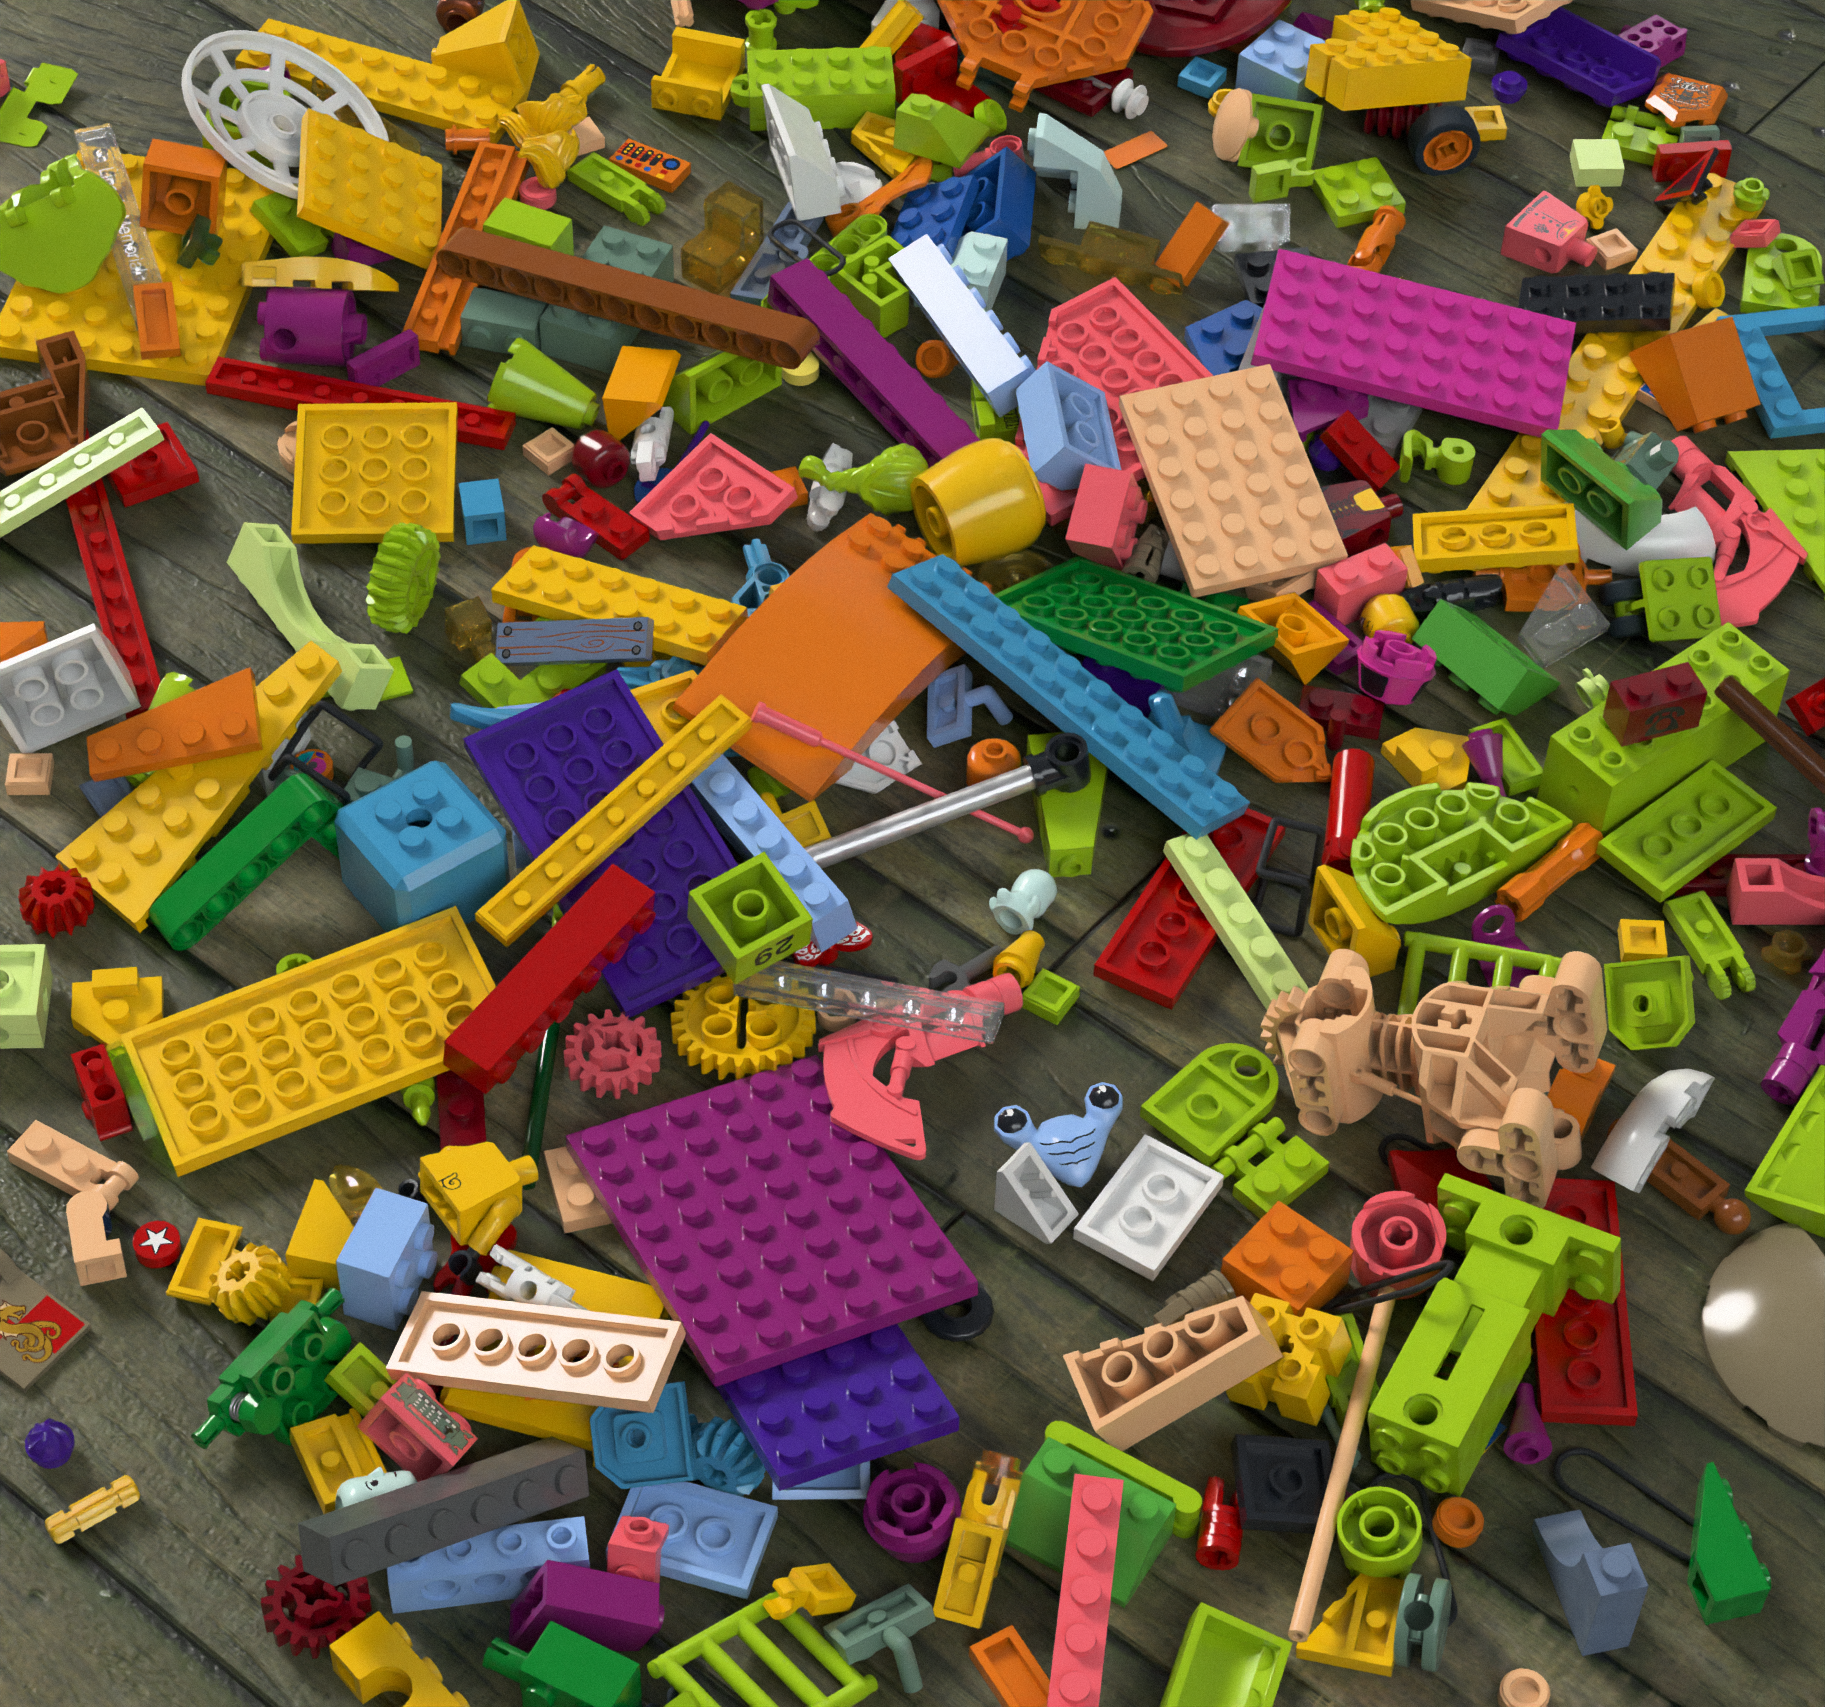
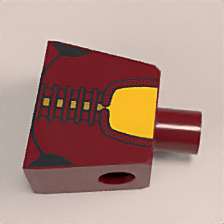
(1361, 515)

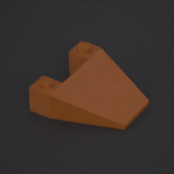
(46, 415)

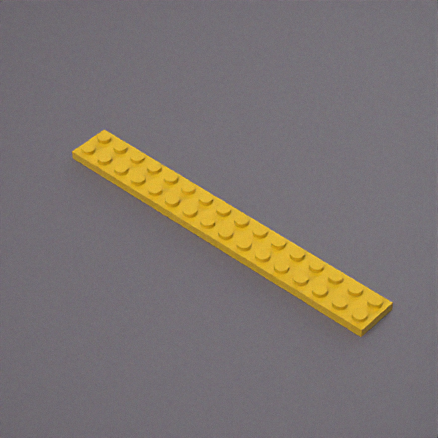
(1600, 372)

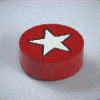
(157, 1244)

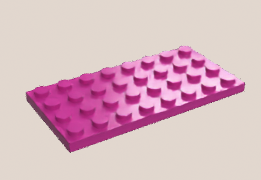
(1414, 344)

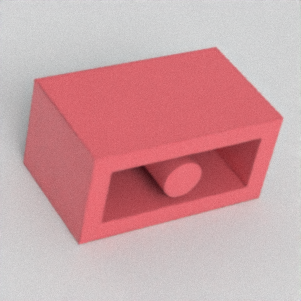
(1352, 582)

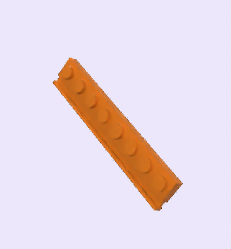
(442, 298)

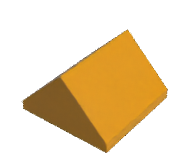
(637, 387)
(1304, 636)

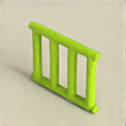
(1461, 952)
(743, 1625)

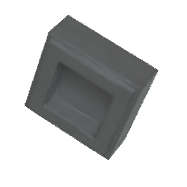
(1483, 55)

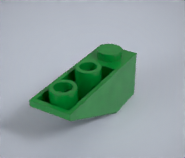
(1723, 1566)

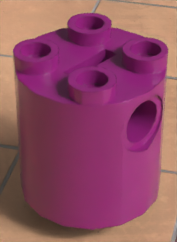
(310, 326)

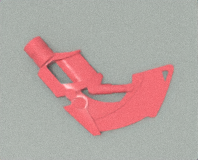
(1771, 545)
(880, 1111)

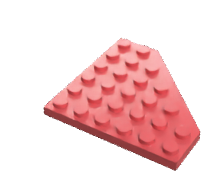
(1118, 349)

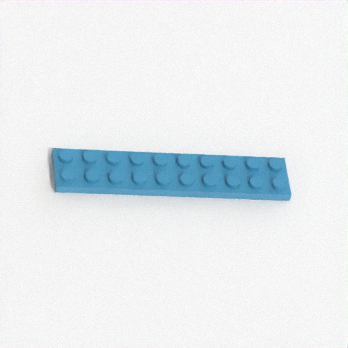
(1069, 695)

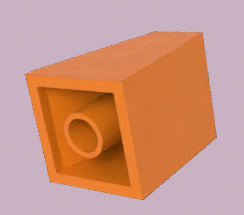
(1699, 375)

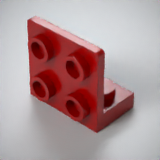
(935, 75)

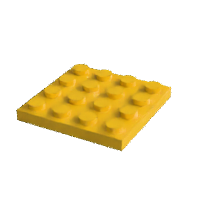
(369, 189)
(372, 469)

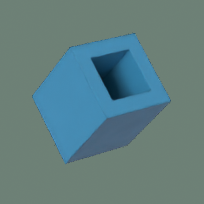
(482, 511)

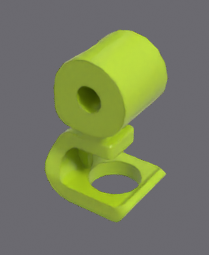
(1451, 459)

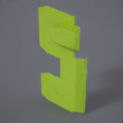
(45, 85)

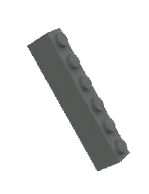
(442, 1510)

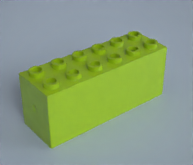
(1608, 784)

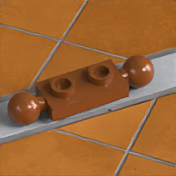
(1697, 1188)

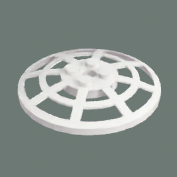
(268, 110)

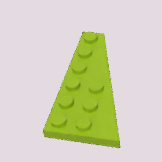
(1795, 490)

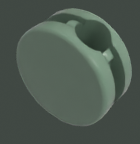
(1422, 1622)

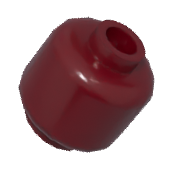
(600, 456)

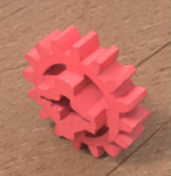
(612, 1054)

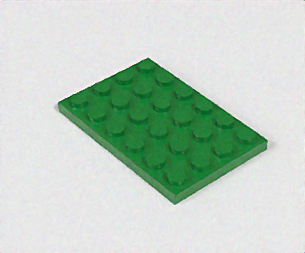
(1136, 624)

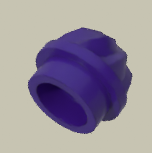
(1322, 456)
(50, 1443)

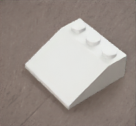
(64, 689)

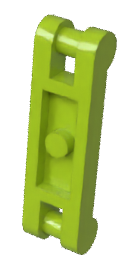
(1187, 1499)

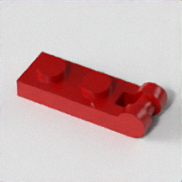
(616, 529)

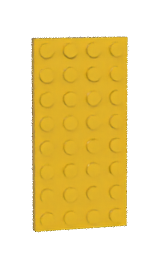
(308, 1040)

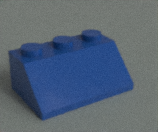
(1004, 201)

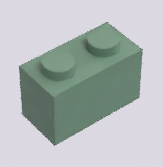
(497, 318)

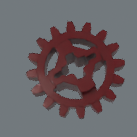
(318, 1609)

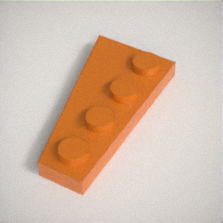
(188, 730)

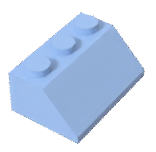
(1064, 426)

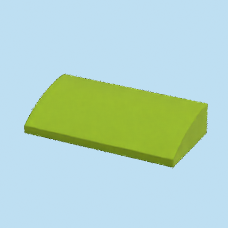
(1793, 1171)
(1225, 1663)

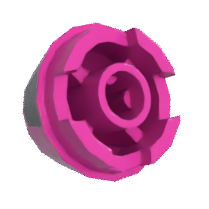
(1394, 669)

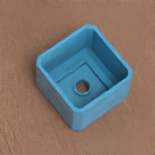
(421, 848)

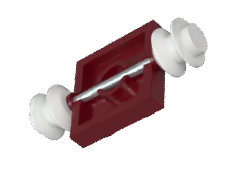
(1094, 92)

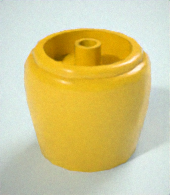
(979, 503)

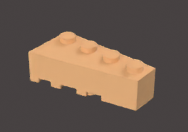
(1170, 1369)

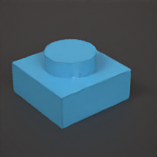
(1202, 77)

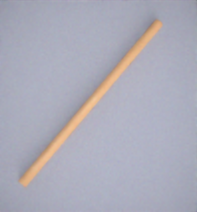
(1341, 1470)

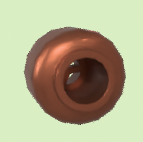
(455, 13)

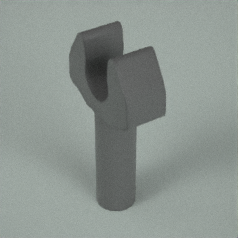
(961, 975)

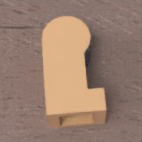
(89, 1228)

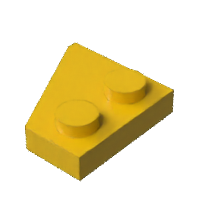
(876, 140)
(1358, 1628)

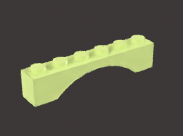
(271, 572)

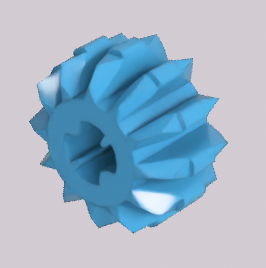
(726, 1458)

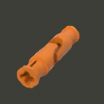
(1378, 239)

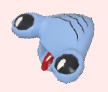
(1066, 1143)

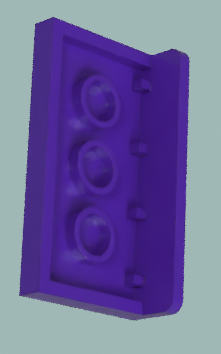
(1584, 57)

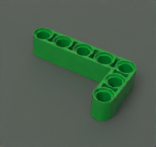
(245, 859)

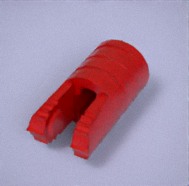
(1219, 1529)

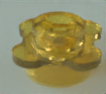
(1787, 951)

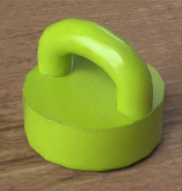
(991, 115)

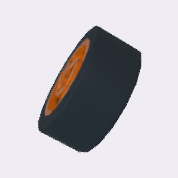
(1443, 140)

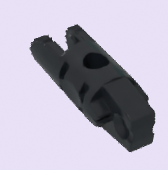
(1466, 592)

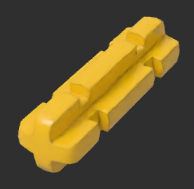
(92, 1509)

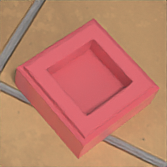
(1755, 233)

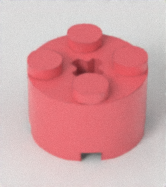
(1395, 1237)

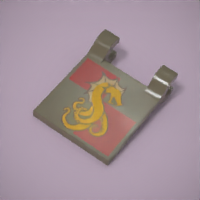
(33, 1327)

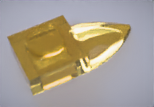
(352, 1189)

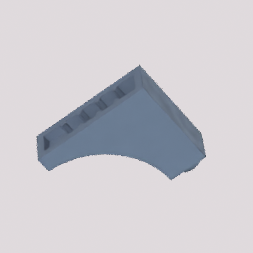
(1595, 1584)

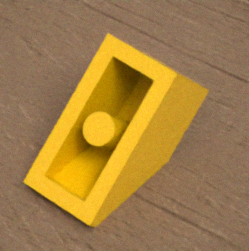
(319, 1237)

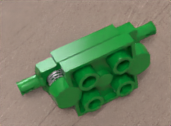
(280, 1375)

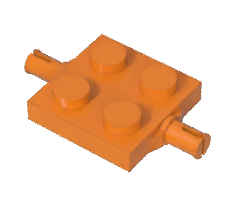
(1526, 585)

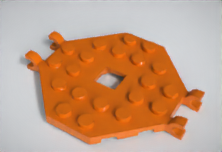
(1065, 46)

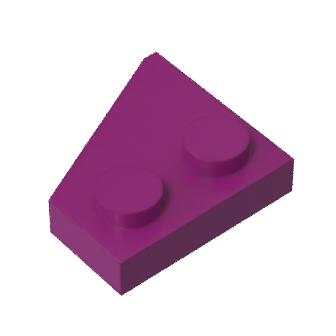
(1318, 404)

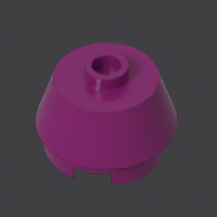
(912, 1512)

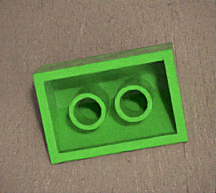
(1599, 486)
(1483, 660)
(1043, 1515)

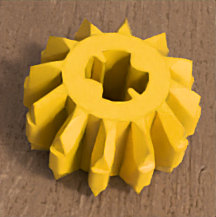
(250, 1284)

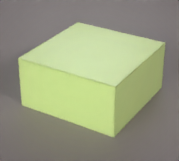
(1597, 162)

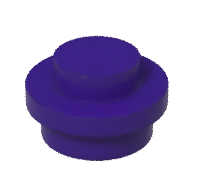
(1508, 87)

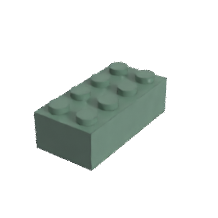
(592, 339)

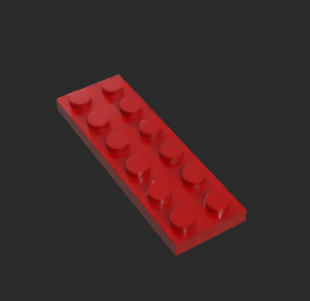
(1167, 931)
(1586, 1347)

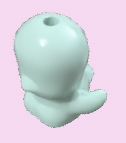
(1028, 900)

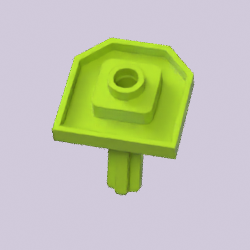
(1650, 1001)

